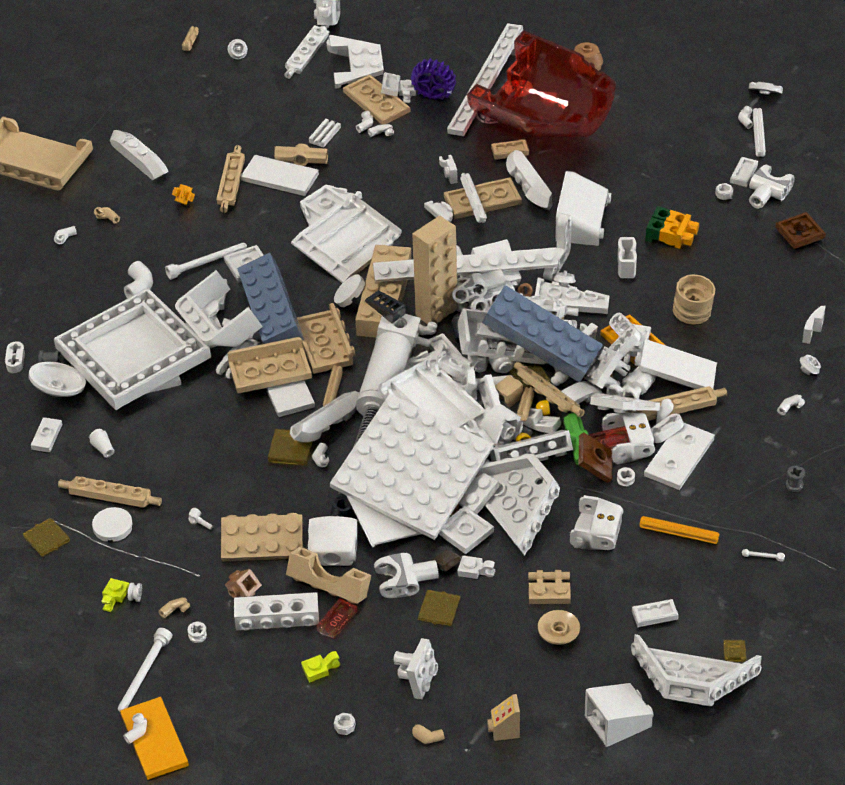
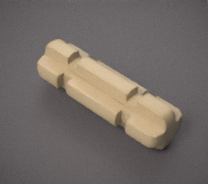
(190, 38)

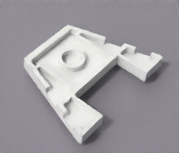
(364, 59)

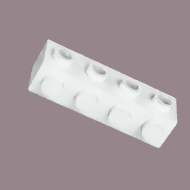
(542, 446)

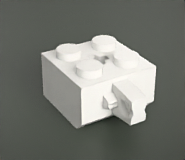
(327, 12)

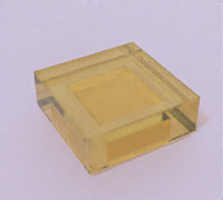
(734, 650)

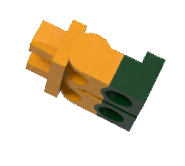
(671, 227)

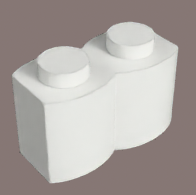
(627, 257)

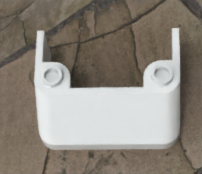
(201, 304)

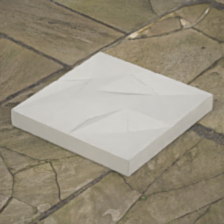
(132, 348)

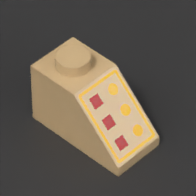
(505, 720)

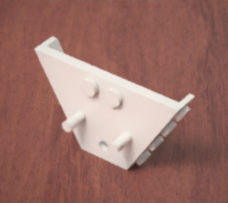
(520, 501)
(690, 676)

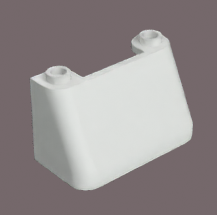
(586, 205)

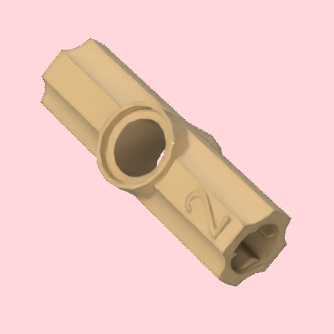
(301, 154)

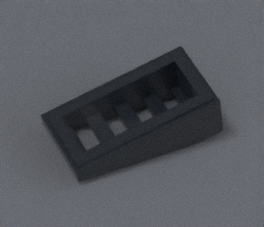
(391, 315)

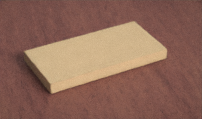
(368, 95)
(492, 195)

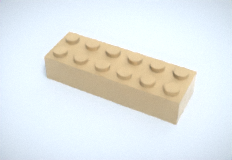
(435, 270)
(367, 317)

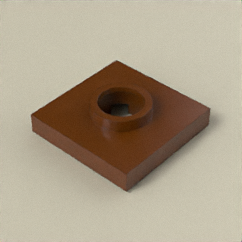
(800, 222)
(589, 460)

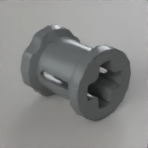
(49, 356)
(795, 475)

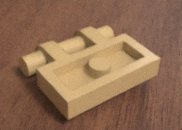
(549, 592)

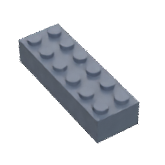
(269, 300)
(542, 333)

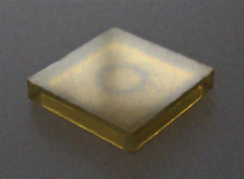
(287, 450)

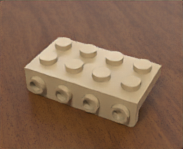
(325, 340)
(268, 365)
(260, 536)

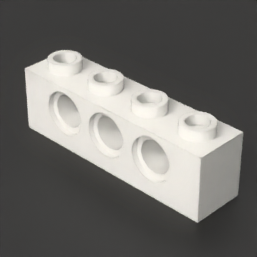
(276, 611)

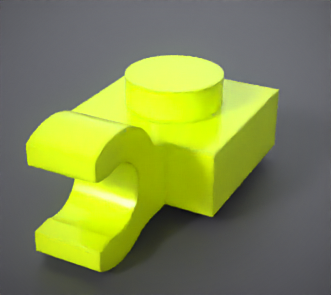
(114, 592)
(318, 667)

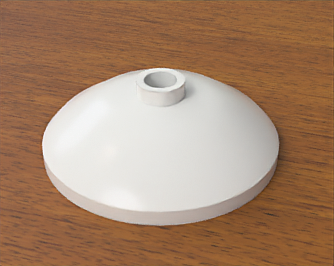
(56, 379)

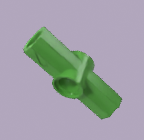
(574, 425)

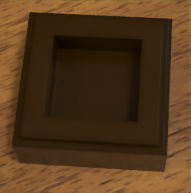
(446, 560)

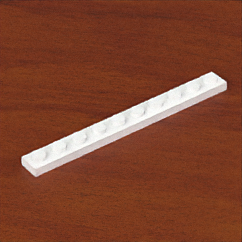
(486, 77)
(474, 263)

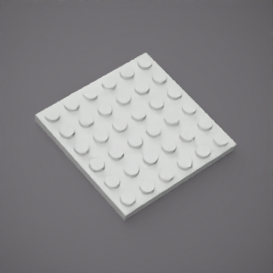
(411, 466)

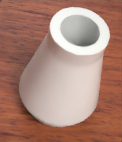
(101, 442)

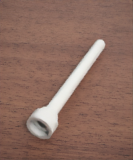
(174, 270)
(161, 638)

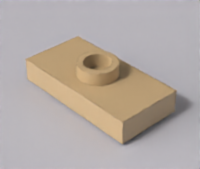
(503, 149)

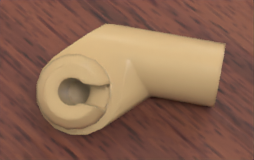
(106, 213)
(172, 605)
(426, 736)

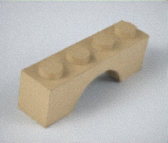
(305, 567)

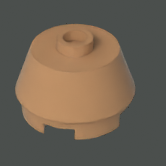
(591, 53)

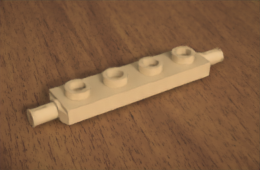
(230, 179)
(545, 388)
(688, 401)
(110, 491)

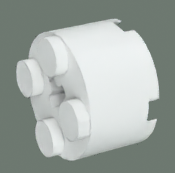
(501, 424)

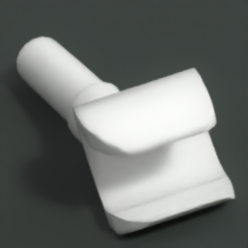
(194, 517)

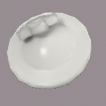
(237, 49)
(564, 278)
(810, 365)

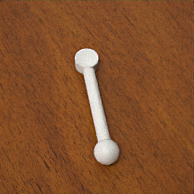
(780, 556)

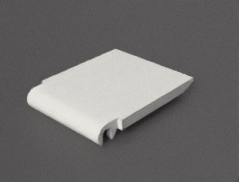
(346, 238)
(434, 393)

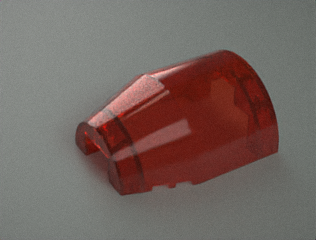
(547, 92)

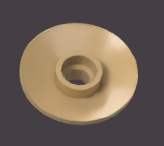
(558, 627)

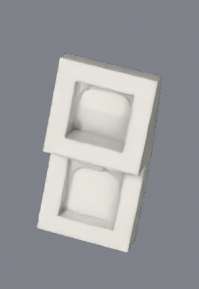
(814, 323)
(581, 391)
(542, 423)

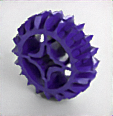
(433, 79)

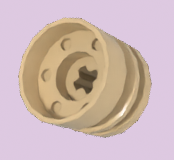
(693, 299)

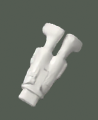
(633, 384)

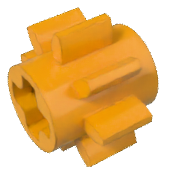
(183, 194)

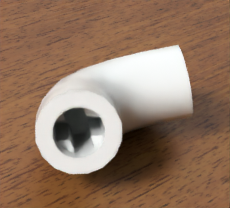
(142, 277)

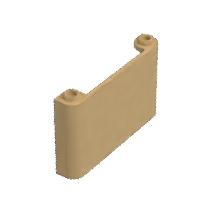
(38, 158)

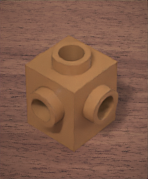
(242, 584)

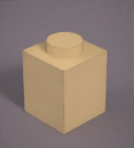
(510, 390)

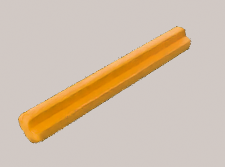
(679, 529)

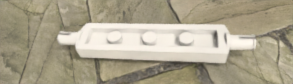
(306, 50)

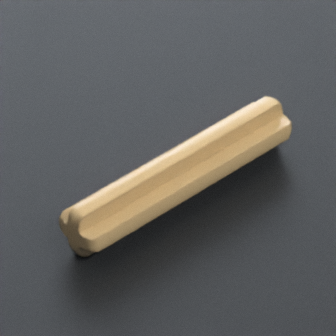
(333, 384)
(525, 403)

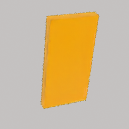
(159, 746)

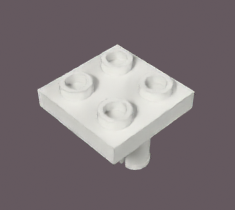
(605, 364)
(417, 667)

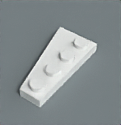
(573, 298)

